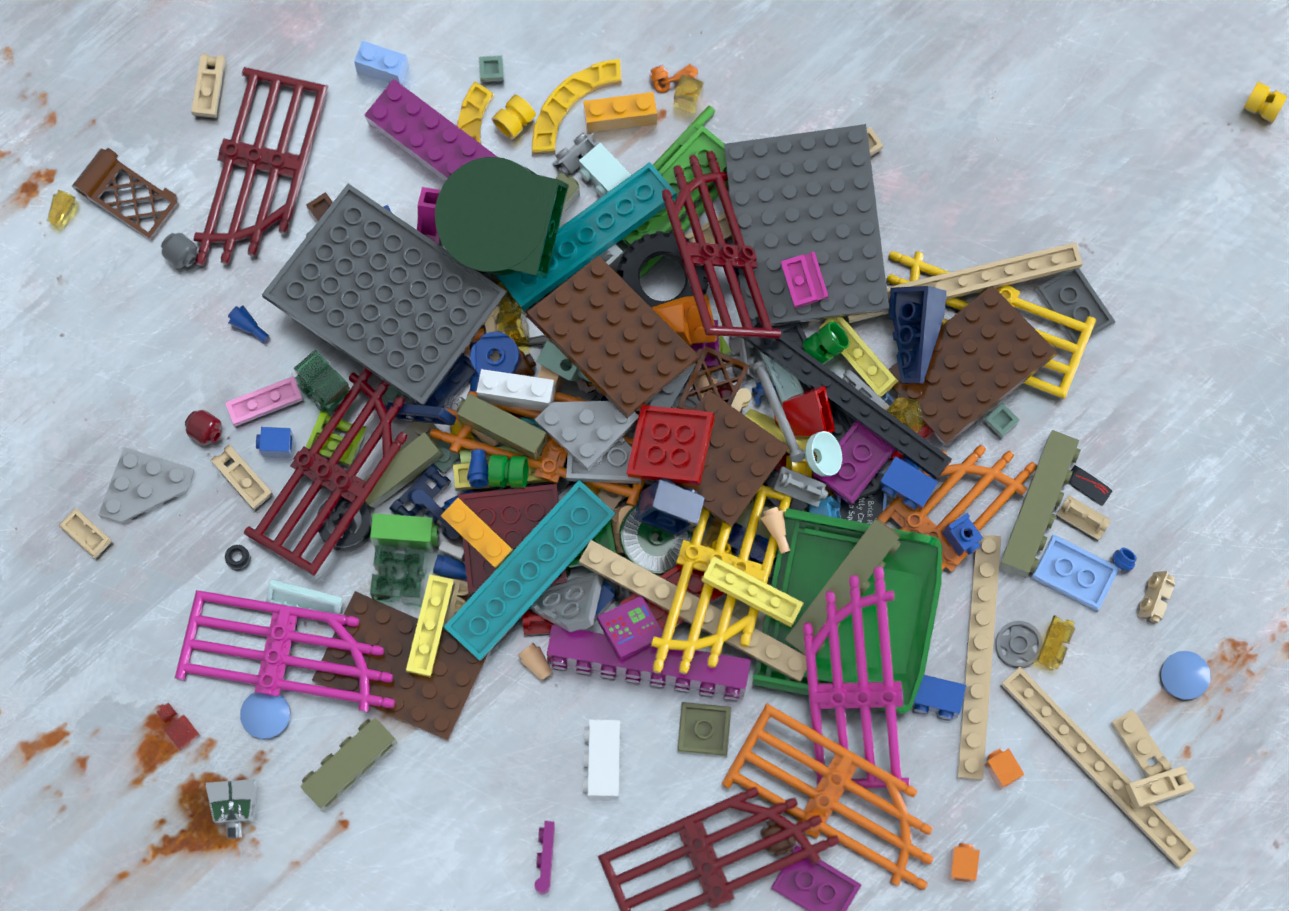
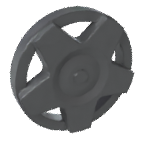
(1018, 644)

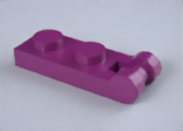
(544, 859)

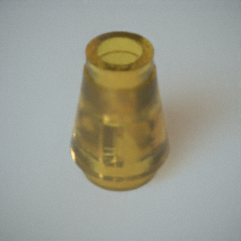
(60, 207)

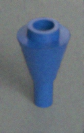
(243, 320)

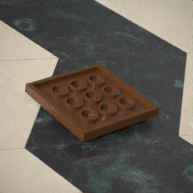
(736, 460)

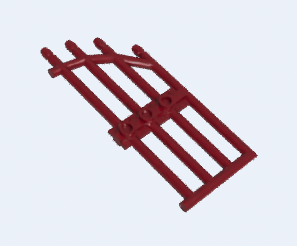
(260, 158)
(716, 254)
(333, 477)
(703, 856)

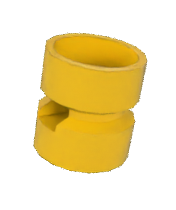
(1258, 99)
(510, 120)

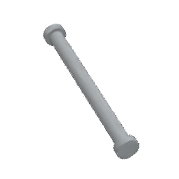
(796, 454)

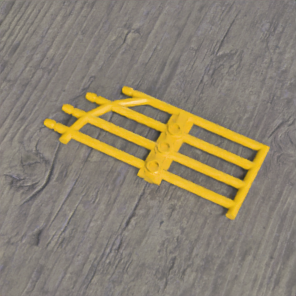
(1011, 296)
(698, 557)

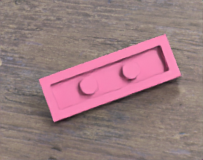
(263, 401)

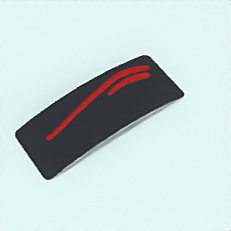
(1090, 485)

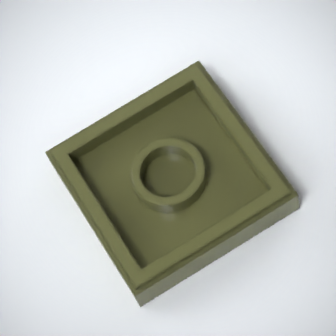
(704, 729)

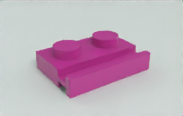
(804, 279)

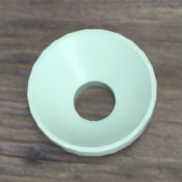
(827, 451)

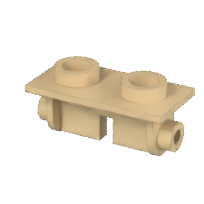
(1083, 517)
(1159, 586)

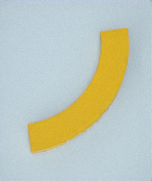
(565, 96)
(473, 110)

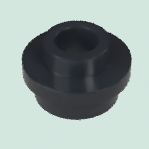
(233, 550)

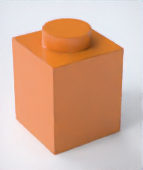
(1003, 768)
(964, 863)

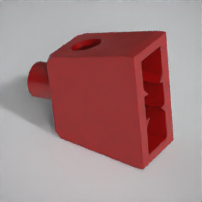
(809, 412)

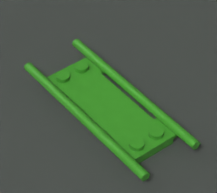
(693, 141)

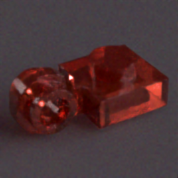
(181, 730)

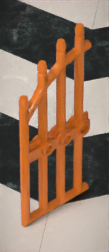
(553, 457)
(918, 522)
(829, 790)

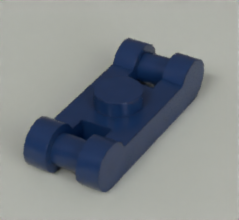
(431, 473)
(433, 511)

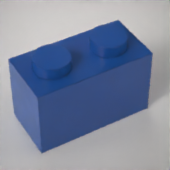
(907, 484)
(940, 697)

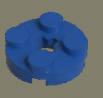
(495, 342)

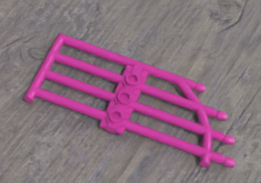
(277, 649)
(860, 693)

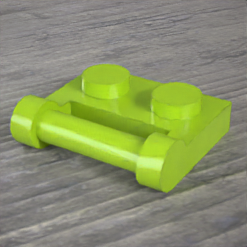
(334, 440)

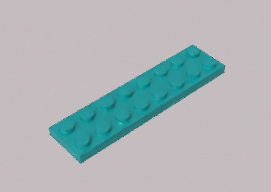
(594, 232)
(529, 570)

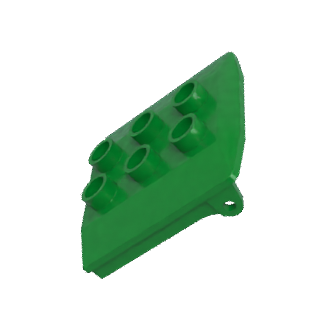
(914, 574)

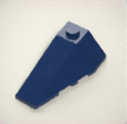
(917, 322)

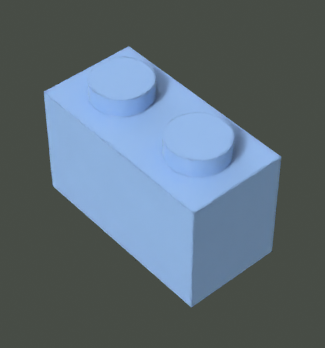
(381, 63)

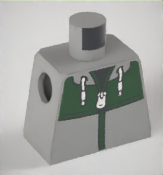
(232, 804)

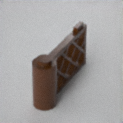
(99, 175)
(729, 362)

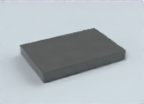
(1075, 298)

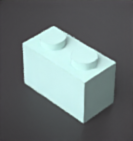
(602, 169)

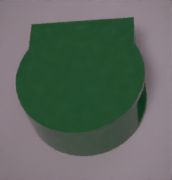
(500, 217)

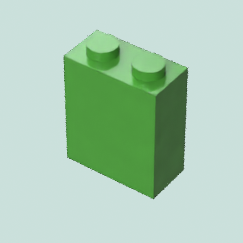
(404, 532)

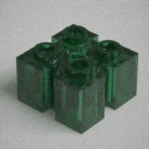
(321, 381)
(388, 562)

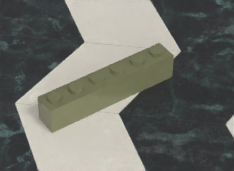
(1039, 504)
(862, 559)

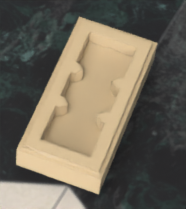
(85, 533)

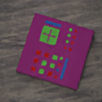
(630, 627)

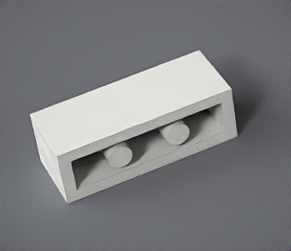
(515, 390)
(602, 759)

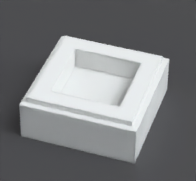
(452, 550)

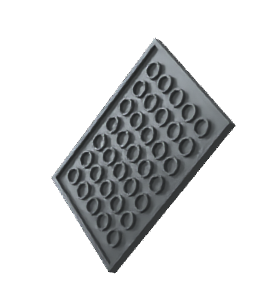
(804, 198)
(384, 294)

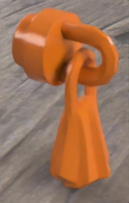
(660, 72)

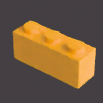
(620, 112)
(477, 533)

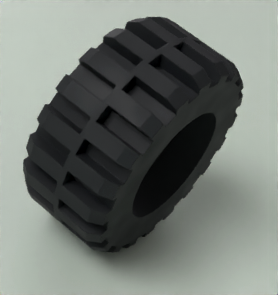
(647, 248)

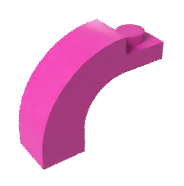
(426, 214)

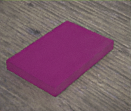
(861, 461)
(815, 886)

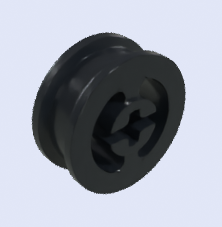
(350, 540)

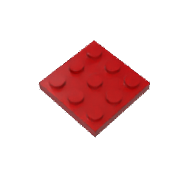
(670, 444)

